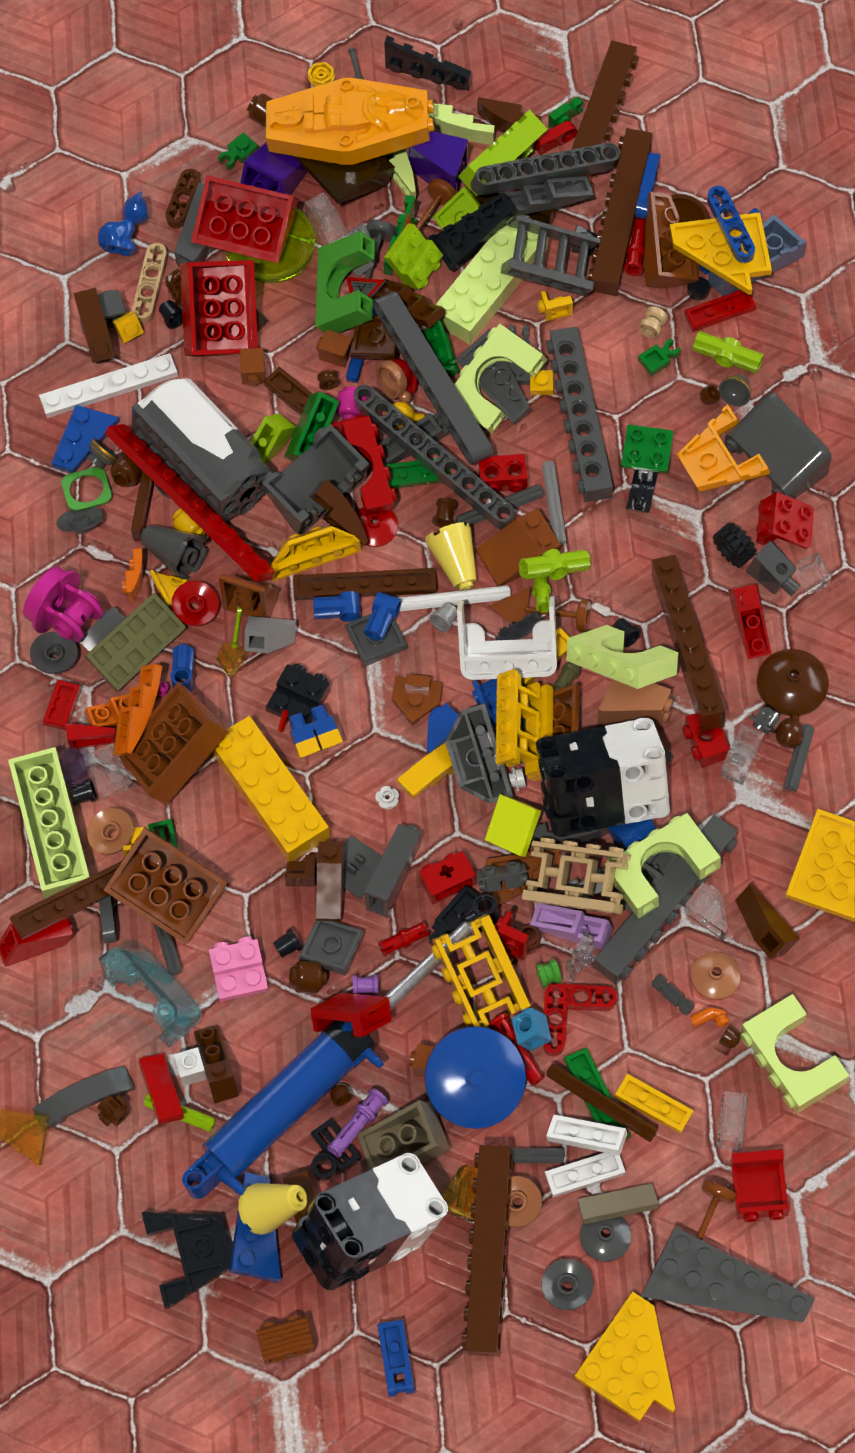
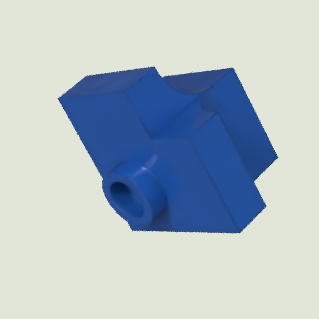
(629, 833)

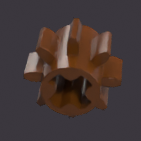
(112, 1110)

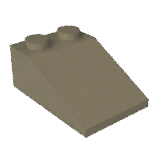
(407, 1131)

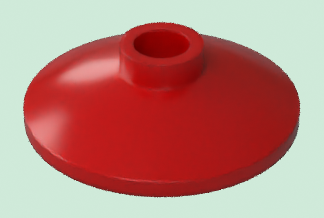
(383, 531)
(197, 593)

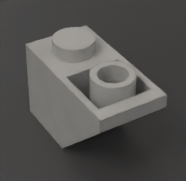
(268, 634)

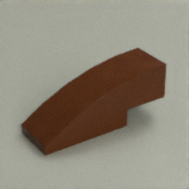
(500, 113)
(339, 511)

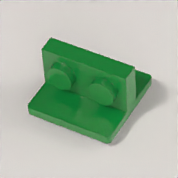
(441, 345)
(647, 448)

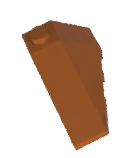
(662, 263)

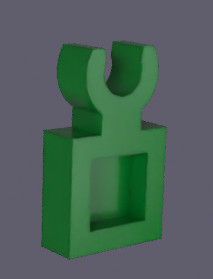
(565, 112)
(238, 149)
(657, 359)

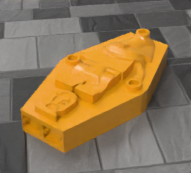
(348, 121)

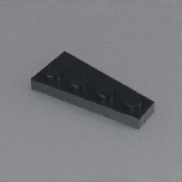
(426, 66)

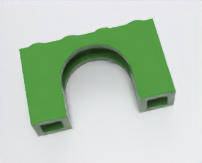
(334, 263)

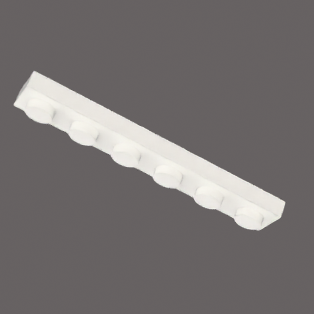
(108, 385)

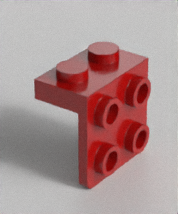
(785, 519)

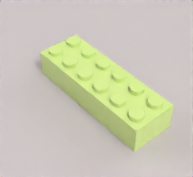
(481, 286)
(49, 820)

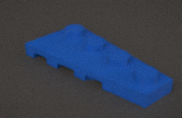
(254, 1253)

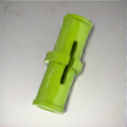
(541, 592)

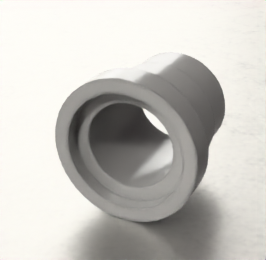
(443, 617)

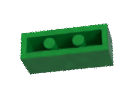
(316, 414)

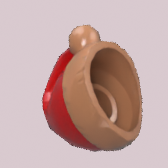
(397, 379)

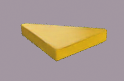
(166, 585)

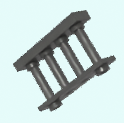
(537, 272)

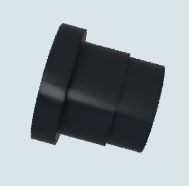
(171, 314)
(631, 632)
(83, 792)
(287, 943)
(321, 1159)

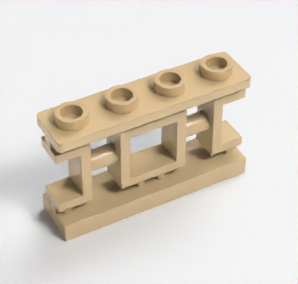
(574, 895)

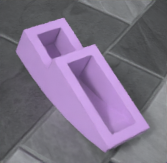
(571, 924)

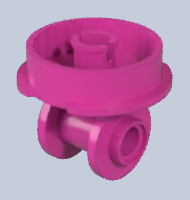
(60, 604)

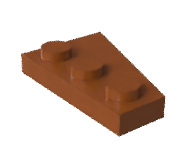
(532, 867)

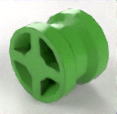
(548, 973)

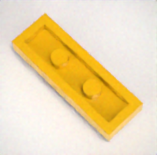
(654, 1103)

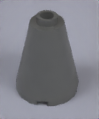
(175, 549)

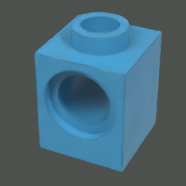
(531, 1029)

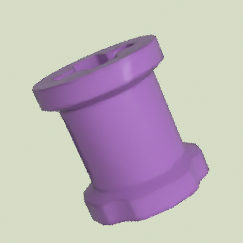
(365, 985)

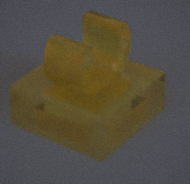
(230, 658)

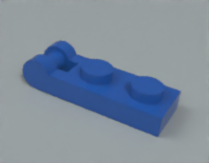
(395, 1357)

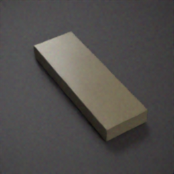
(618, 1203)

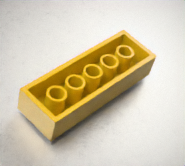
(270, 790)

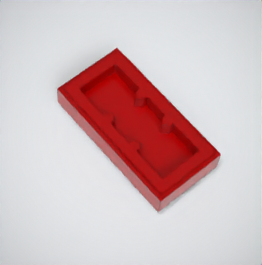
(61, 704)

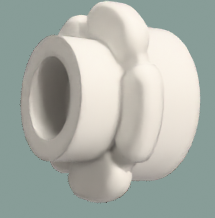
(517, 778)
(387, 803)

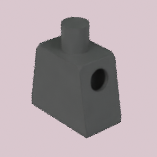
(773, 570)

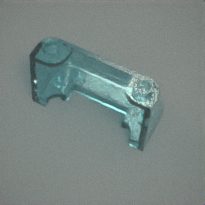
(176, 1009)

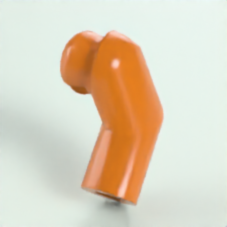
(710, 1014)

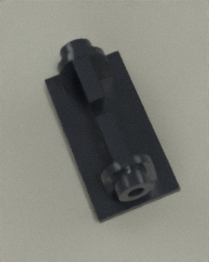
(642, 490)

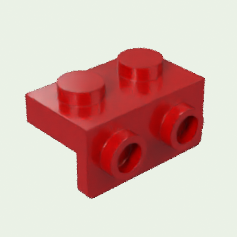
(513, 940)

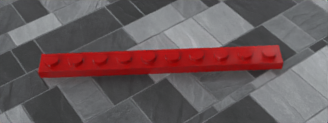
(190, 503)

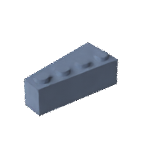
(783, 248)

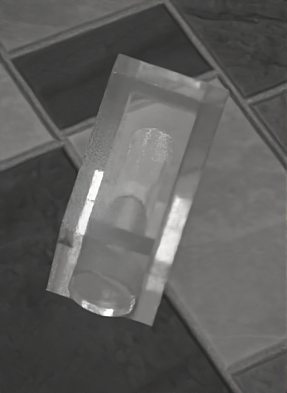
(325, 218)
(708, 910)

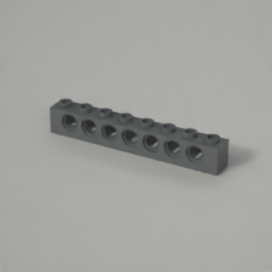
(598, 486)

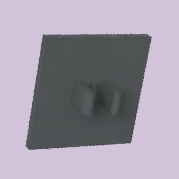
(359, 866)

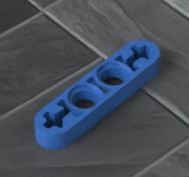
(647, 184)
(727, 225)

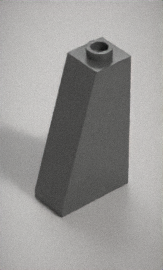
(185, 249)
(392, 870)

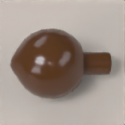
(790, 732)

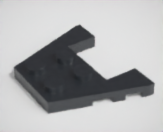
(201, 1247)

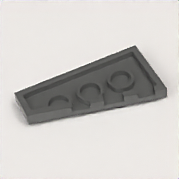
(499, 384)

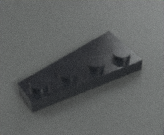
(466, 236)

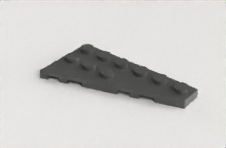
(710, 1278)

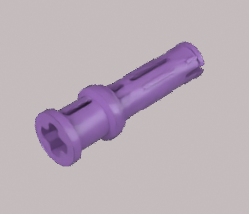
(364, 1114)

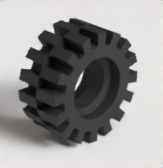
(734, 545)

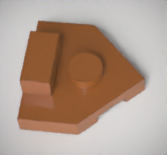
(416, 696)

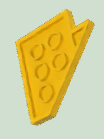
(707, 246)
(630, 1362)

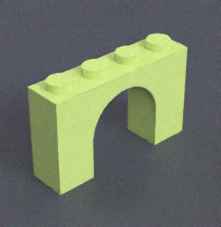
(500, 347)
(603, 653)
(678, 837)
(798, 1087)

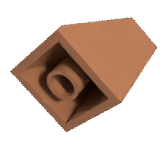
(627, 704)

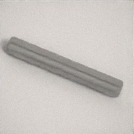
(553, 501)

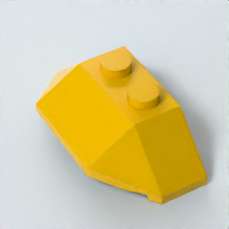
(312, 550)

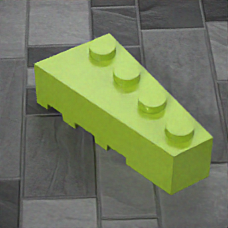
(508, 147)

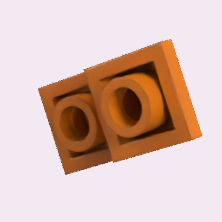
(135, 576)
(106, 714)

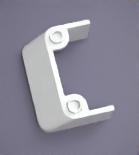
(489, 658)

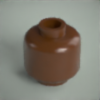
(257, 108)
(125, 471)
(307, 977)

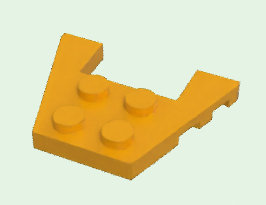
(711, 463)

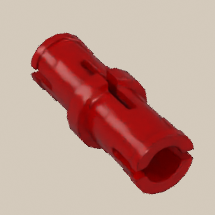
(403, 938)

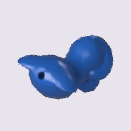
(116, 236)

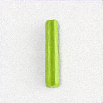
(190, 1116)

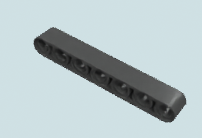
(537, 174)

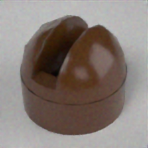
(709, 395)
(730, 1038)
(340, 1095)

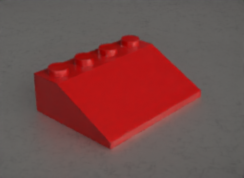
(244, 219)
(218, 307)

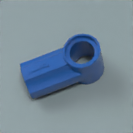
(344, 606)
(383, 611)
(183, 665)

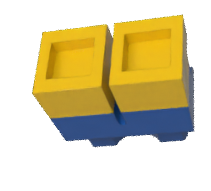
(303, 734)

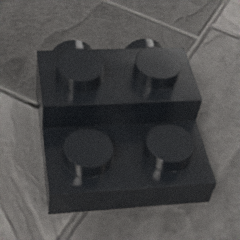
(298, 692)

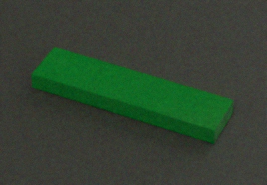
(583, 1068)

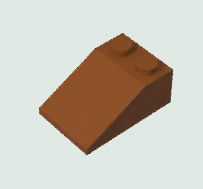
(520, 539)
(251, 597)

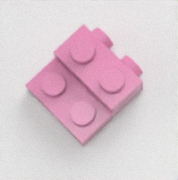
(238, 969)

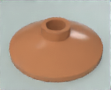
(103, 825)
(715, 986)
(531, 1198)

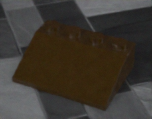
(349, 181)

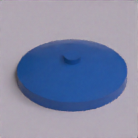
(474, 1077)

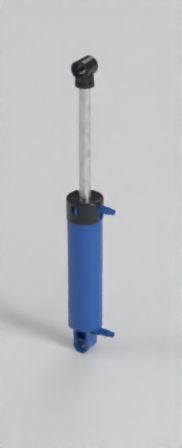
(303, 1083)

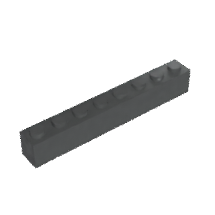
(674, 891)

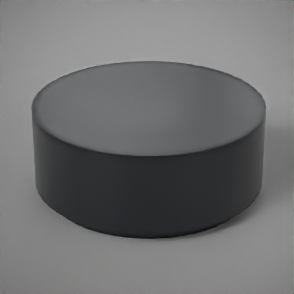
(699, 290)

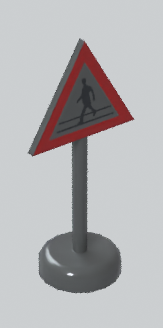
(381, 231)

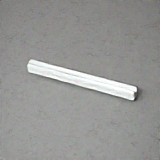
(469, 597)

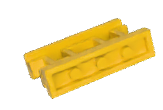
(508, 720)
(498, 964)

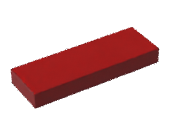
(719, 310)
(161, 1088)

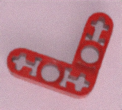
(568, 1003)

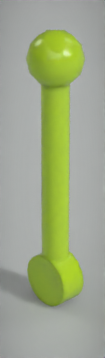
(236, 631)

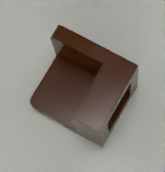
(301, 873)

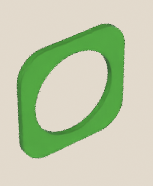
(96, 472)

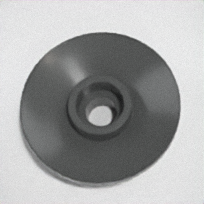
(79, 521)
(50, 645)
(607, 1248)
(569, 1272)

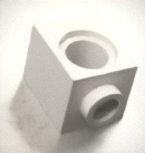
(190, 1066)

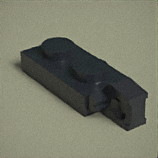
(451, 916)

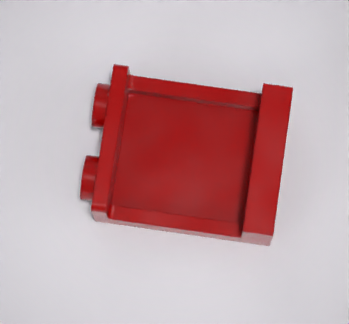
(364, 1012)
(759, 1185)

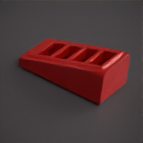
(89, 736)

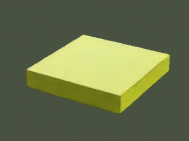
(512, 825)

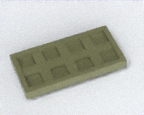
(135, 642)

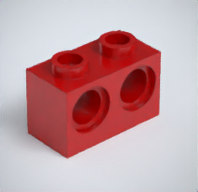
(502, 467)

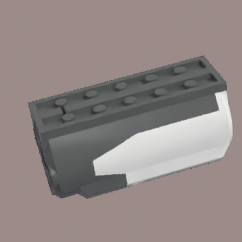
(201, 446)

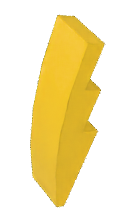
(426, 772)

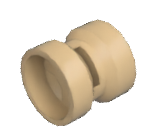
(653, 321)

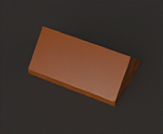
(566, 710)

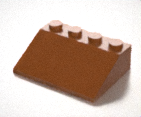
(174, 744)
(165, 885)

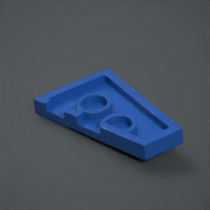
(80, 430)

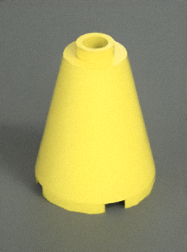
(455, 554)
(270, 1205)

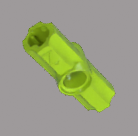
(728, 352)
(554, 564)

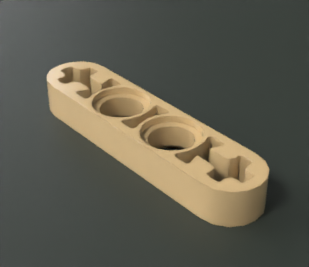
(150, 283)

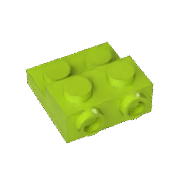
(413, 257)

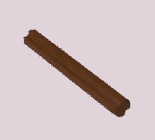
(601, 1102)

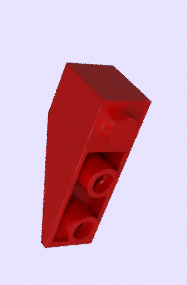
(750, 620)

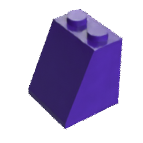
(440, 158)
(272, 171)

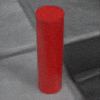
(283, 720)

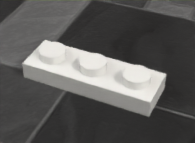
(586, 1134)
(584, 1173)

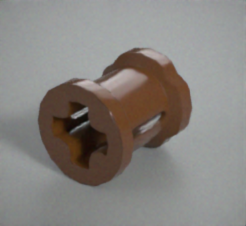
(444, 512)

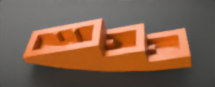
(134, 718)

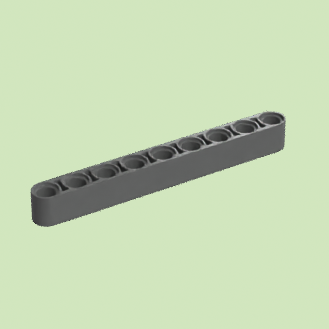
(433, 378)
(428, 447)

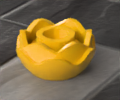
(320, 69)

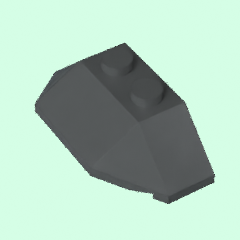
(473, 756)

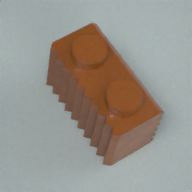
(285, 1339)

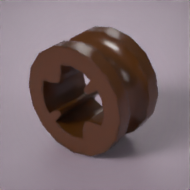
(328, 379)

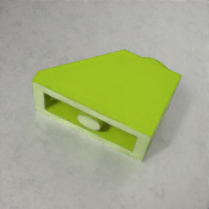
(272, 436)

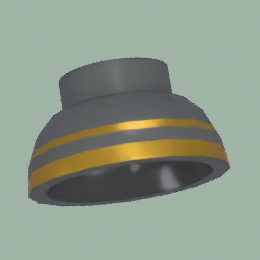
(735, 390)
(100, 454)

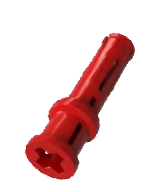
(636, 250)
(533, 1074)

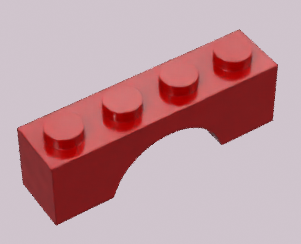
(376, 493)

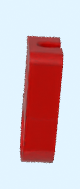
(556, 136)

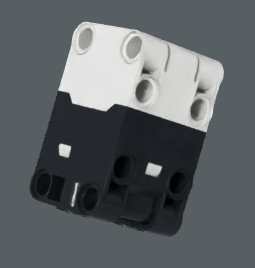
(603, 777)
(369, 1221)

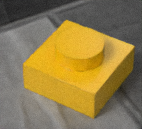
(128, 327)
(542, 383)

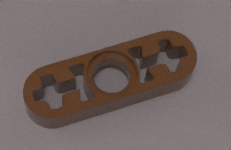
(181, 189)

